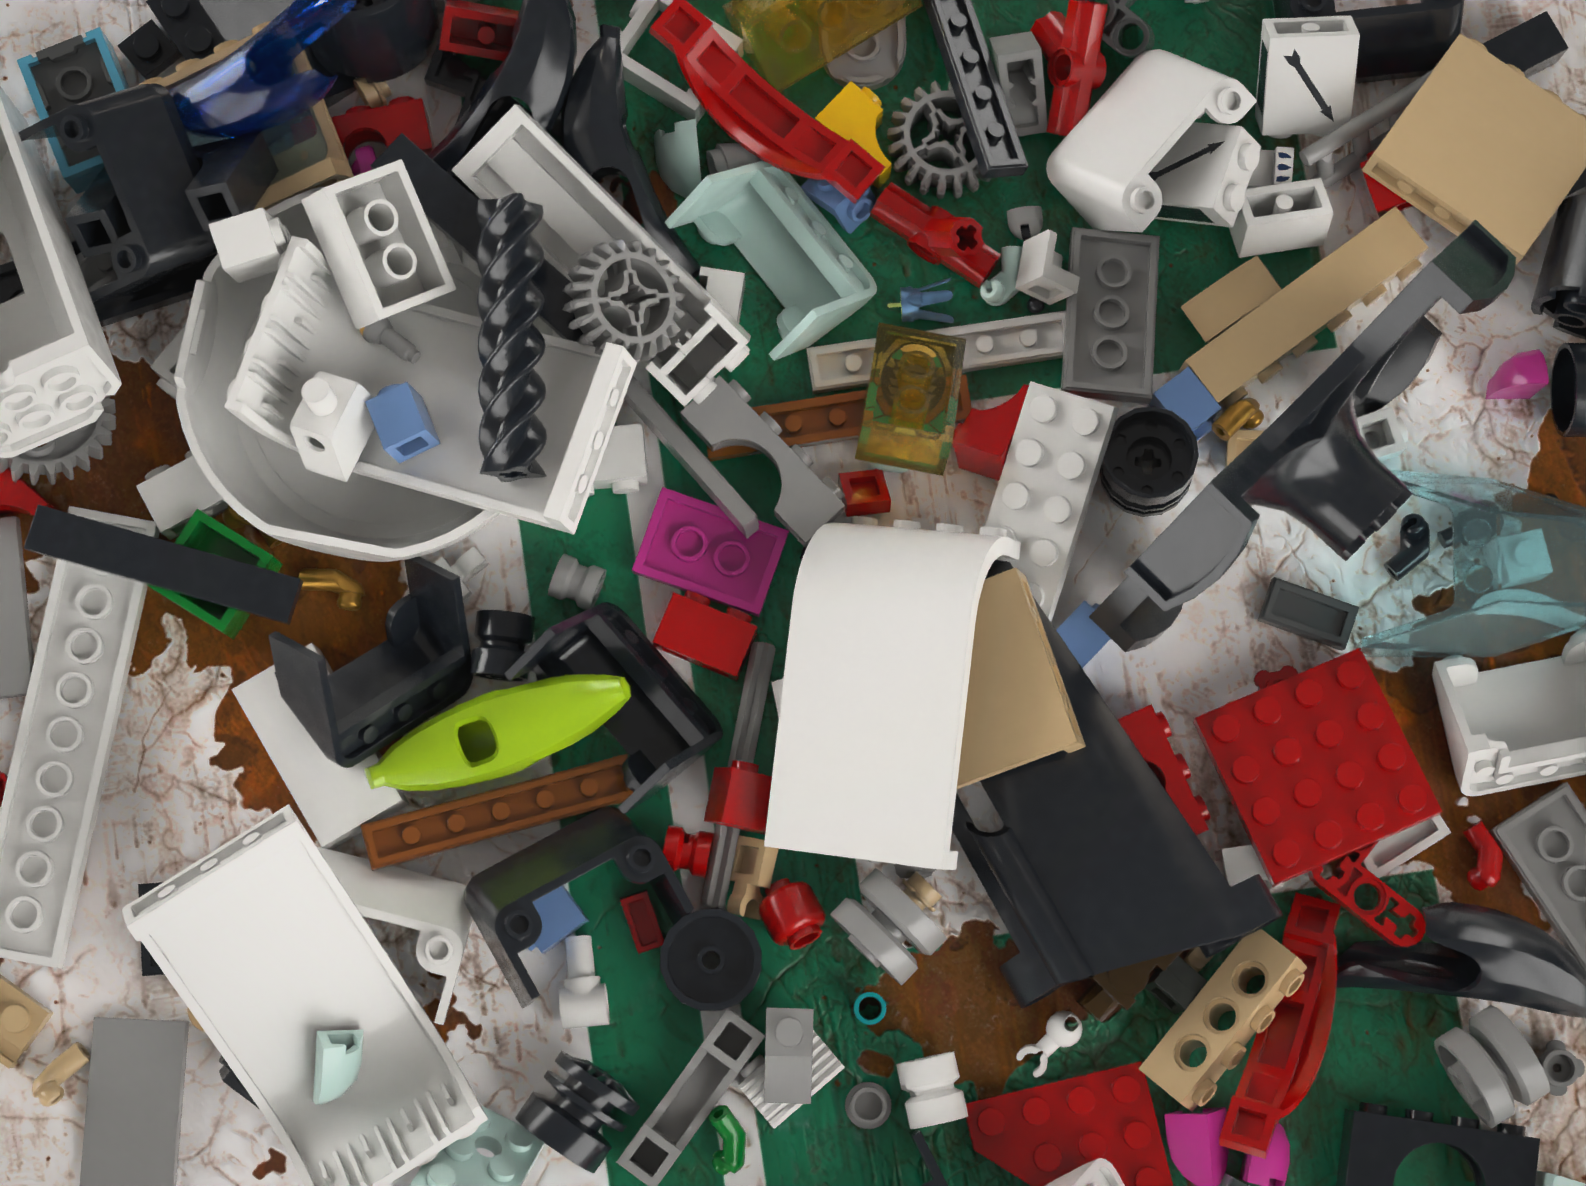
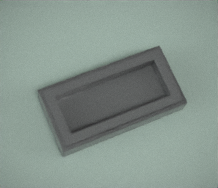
(1308, 614)

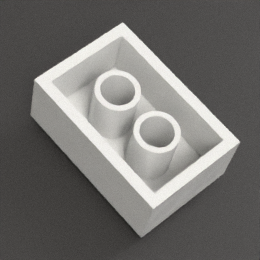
(378, 244)

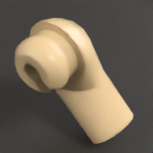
(48, 1083)

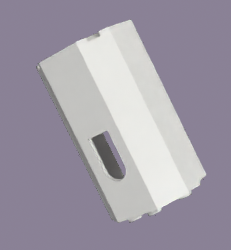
(50, 337)

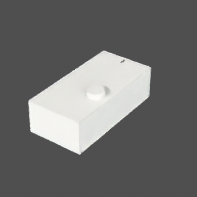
(328, 795)

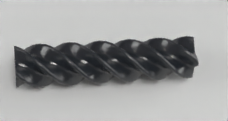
(508, 339)

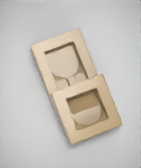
(1231, 298)

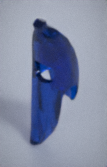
(244, 100)

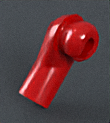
(1489, 857)

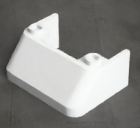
(415, 902)

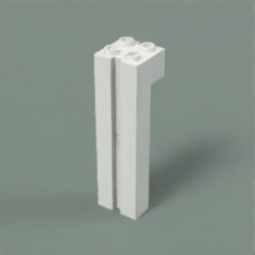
(582, 214)

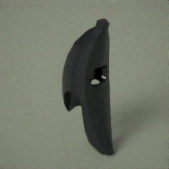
(534, 70)
(599, 141)
(1475, 957)

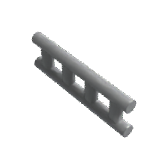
(1357, 131)

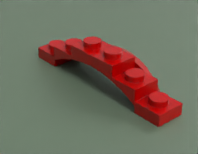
(755, 111)
(1294, 1044)

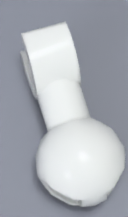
(1057, 1036)

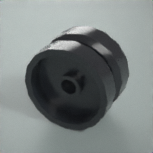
(687, 945)

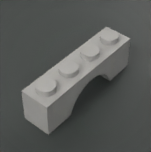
(728, 420)
(691, 1098)

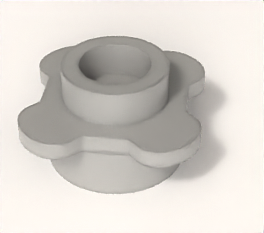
(1570, 1067)

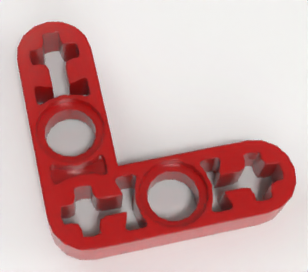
(1342, 891)

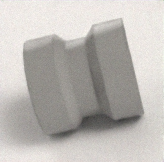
(577, 582)

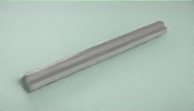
(742, 749)

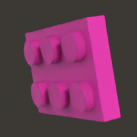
(702, 551)

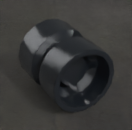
(502, 643)

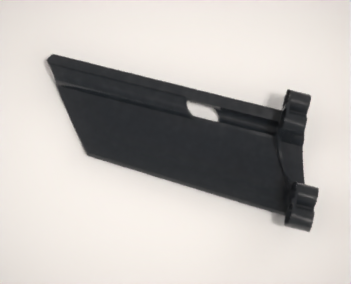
(1098, 857)

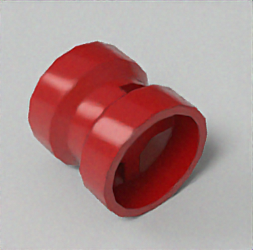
(688, 850)

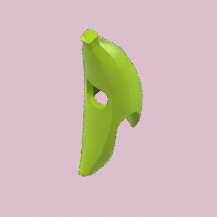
(499, 733)

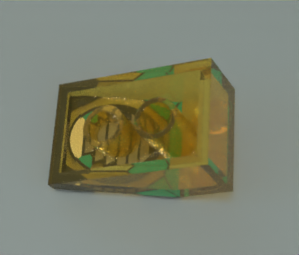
(911, 399)

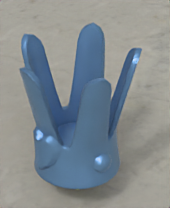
(913, 299)

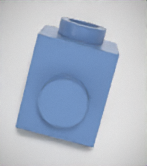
(847, 213)

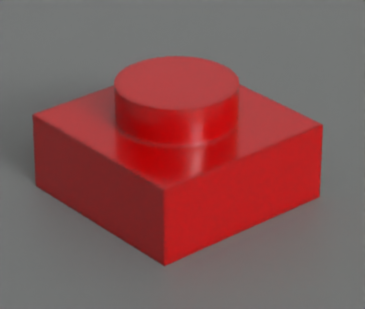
(864, 492)

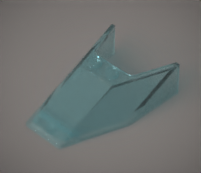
(1513, 571)

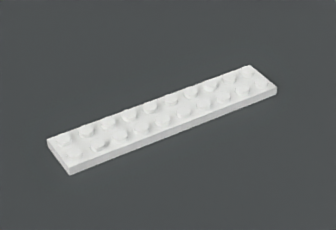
(64, 750)

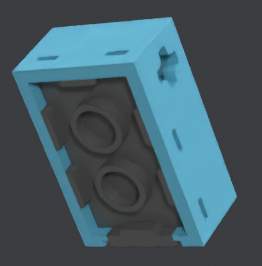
(67, 76)

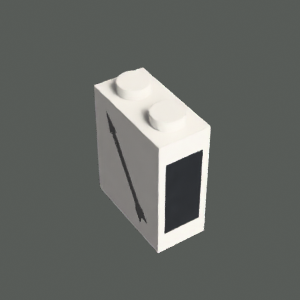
(1306, 75)
(1206, 174)

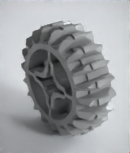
(917, 159)
(637, 280)

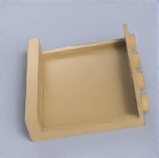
(1483, 148)
(1014, 688)

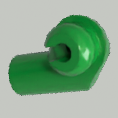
(734, 1141)

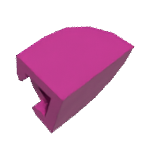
(1519, 377)
(1195, 1145)
(1274, 1168)

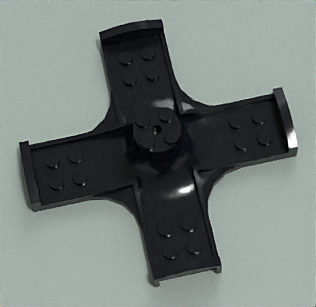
(1312, 454)

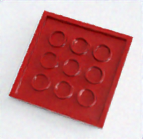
(1316, 767)

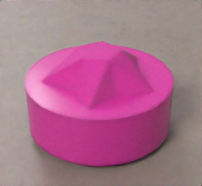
(364, 158)

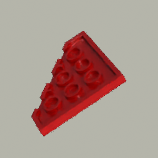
(1071, 1122)

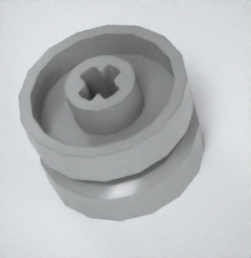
(884, 930)
(1492, 1066)

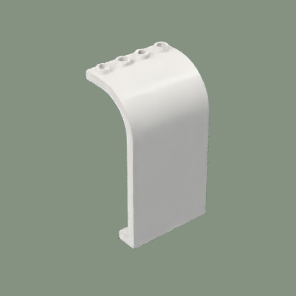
(311, 331)
(878, 690)
(269, 957)

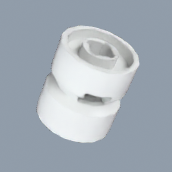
(932, 1090)

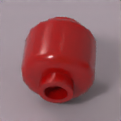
(792, 914)

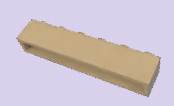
(1308, 306)

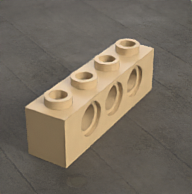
(1198, 1024)

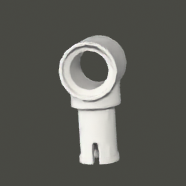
(584, 997)

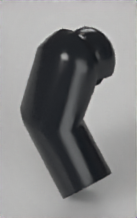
(1413, 546)

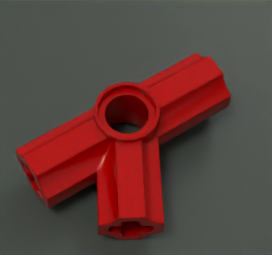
(1073, 60)
(937, 234)

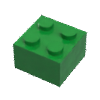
(215, 538)

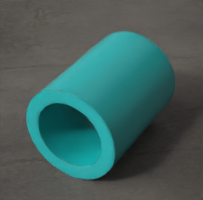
(882, 1008)

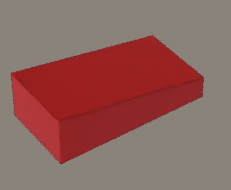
(642, 921)

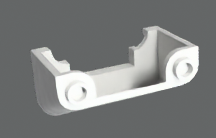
(1132, 126)
(1514, 721)

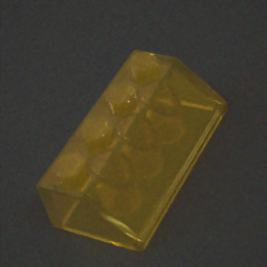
(801, 36)

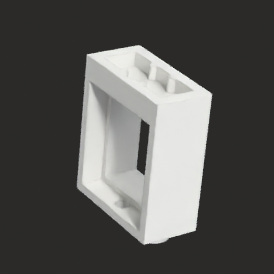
(649, 82)

